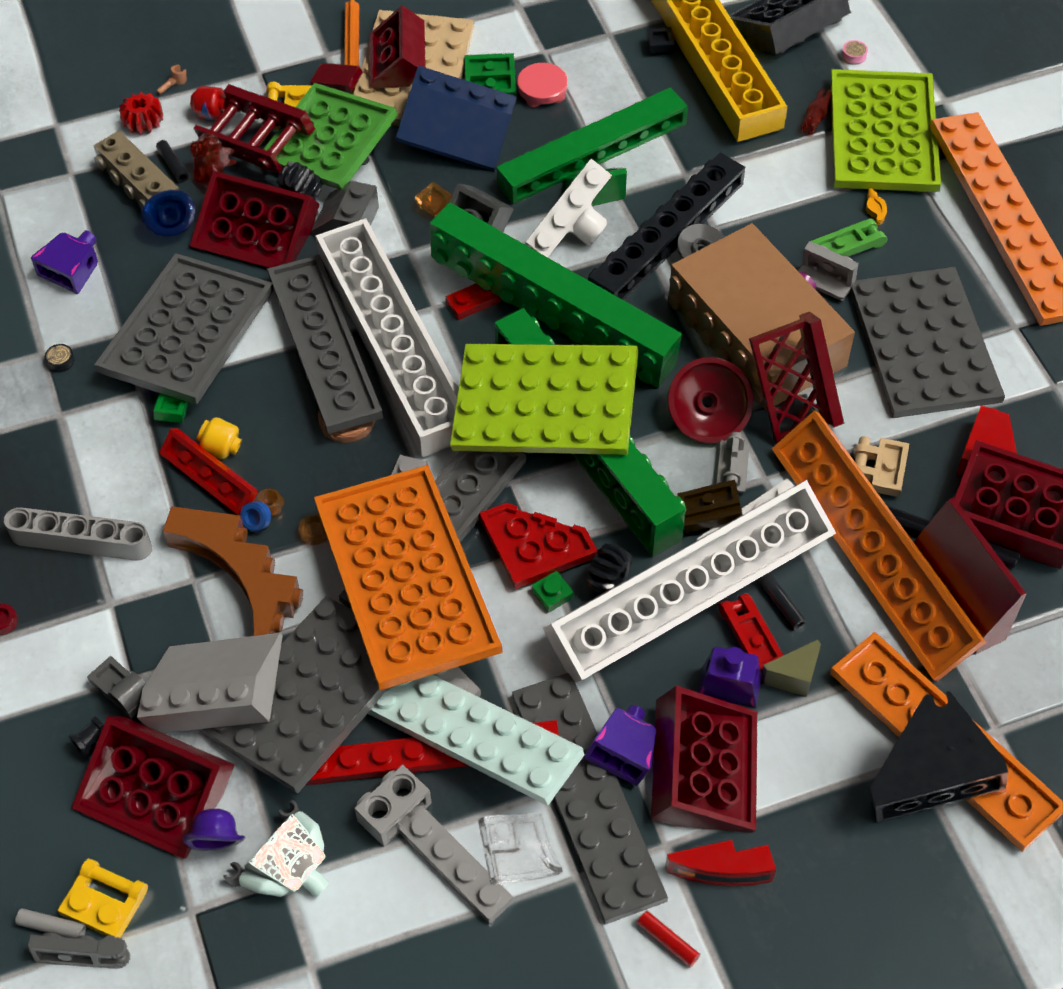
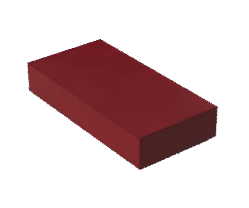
(337, 76)

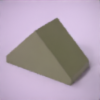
(792, 671)

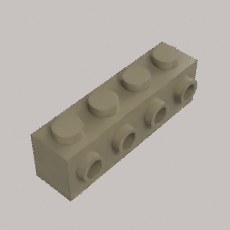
(131, 168)

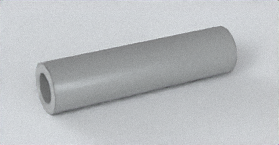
(49, 924)

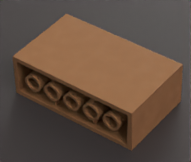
(744, 290)

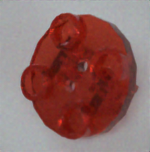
(209, 157)

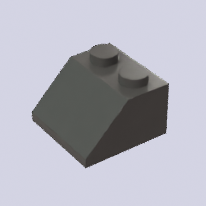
(482, 205)
(347, 206)

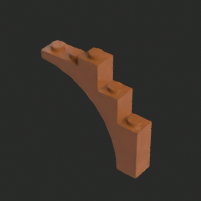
(223, 541)

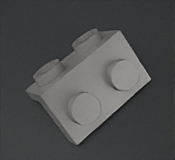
(829, 270)

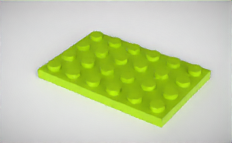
(884, 131)
(545, 399)

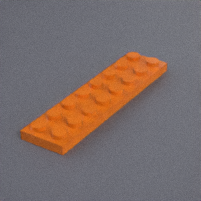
(894, 690)

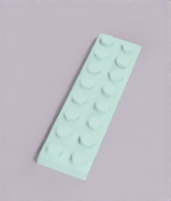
(481, 735)

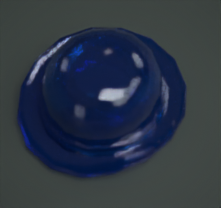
(168, 212)

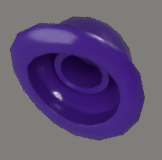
(213, 831)

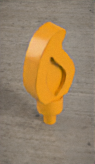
(876, 206)

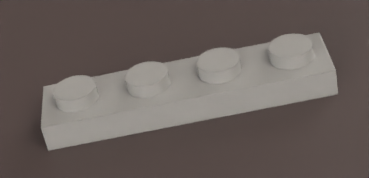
(455, 865)

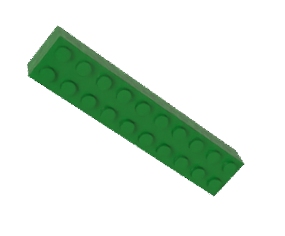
(551, 291)
(625, 480)

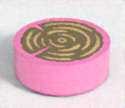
(854, 52)

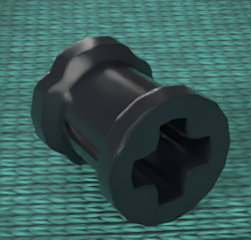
(87, 738)

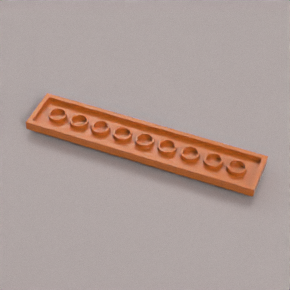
(1004, 212)
(880, 548)

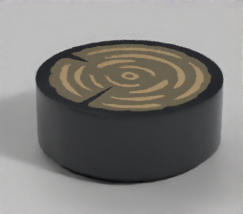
(59, 357)

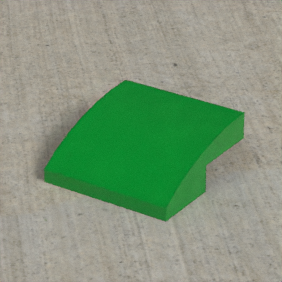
(492, 71)

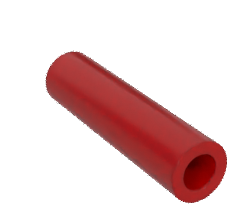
(668, 938)

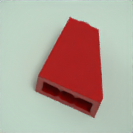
(990, 428)

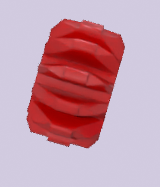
(141, 112)

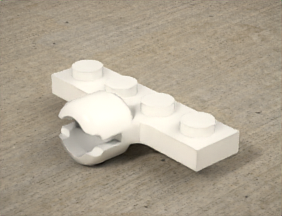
(573, 212)

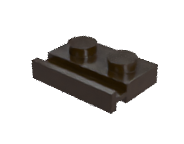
(711, 506)

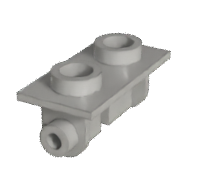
(733, 461)

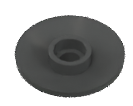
(696, 237)

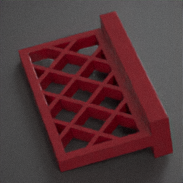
(817, 365)

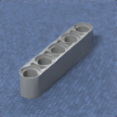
(90, 540)

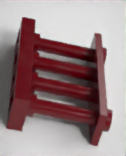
(263, 108)

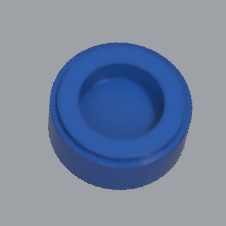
(255, 516)

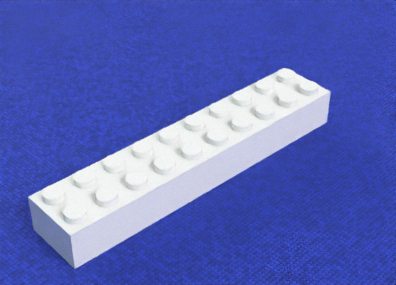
(392, 333)
(688, 581)

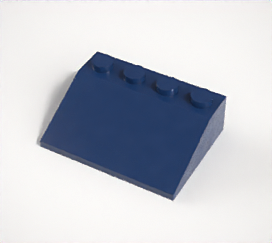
(456, 118)

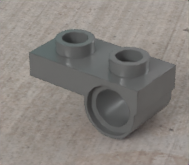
(118, 685)

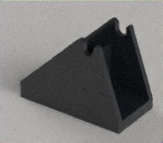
(937, 763)

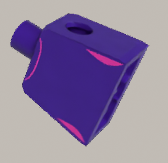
(67, 260)
(731, 676)
(624, 745)

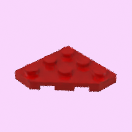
(534, 543)

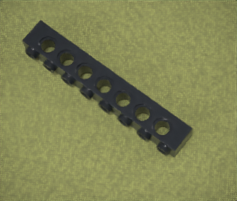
(659, 235)

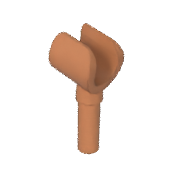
(177, 78)

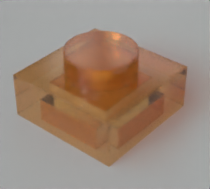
(433, 198)

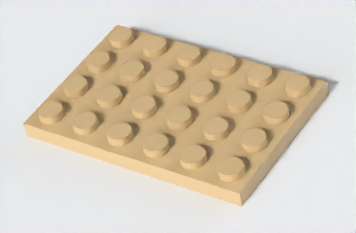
(445, 47)

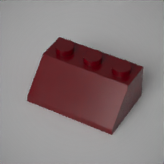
(397, 49)

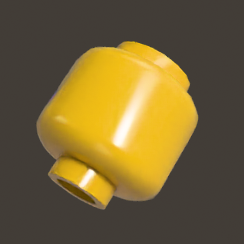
(219, 437)

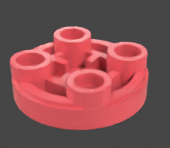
(542, 84)

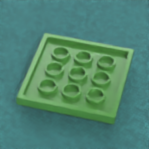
(343, 134)

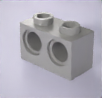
(398, 808)

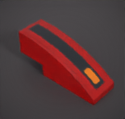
(723, 865)

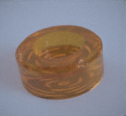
(312, 530)

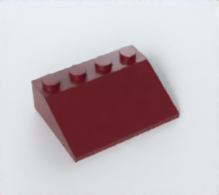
(253, 221)
(1015, 502)
(972, 573)
(704, 762)
(150, 784)

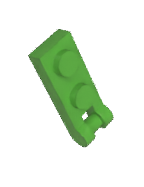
(854, 238)

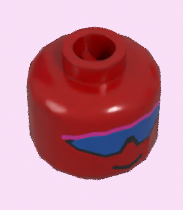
(208, 102)

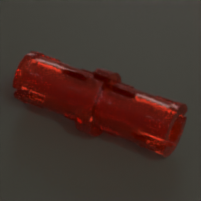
(816, 112)

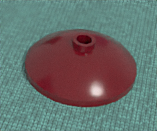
(725, 388)

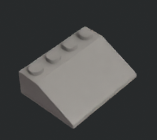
(212, 684)

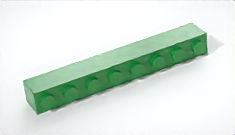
(597, 141)

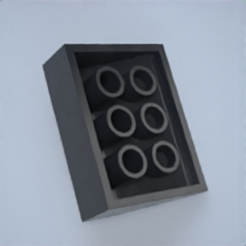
(784, 23)

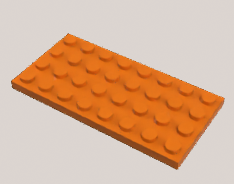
(406, 577)

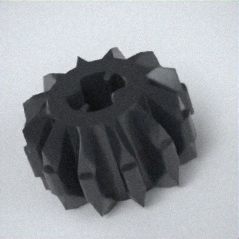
(299, 179)
(608, 568)

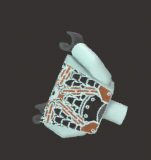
(285, 859)

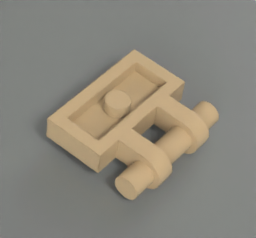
(889, 465)

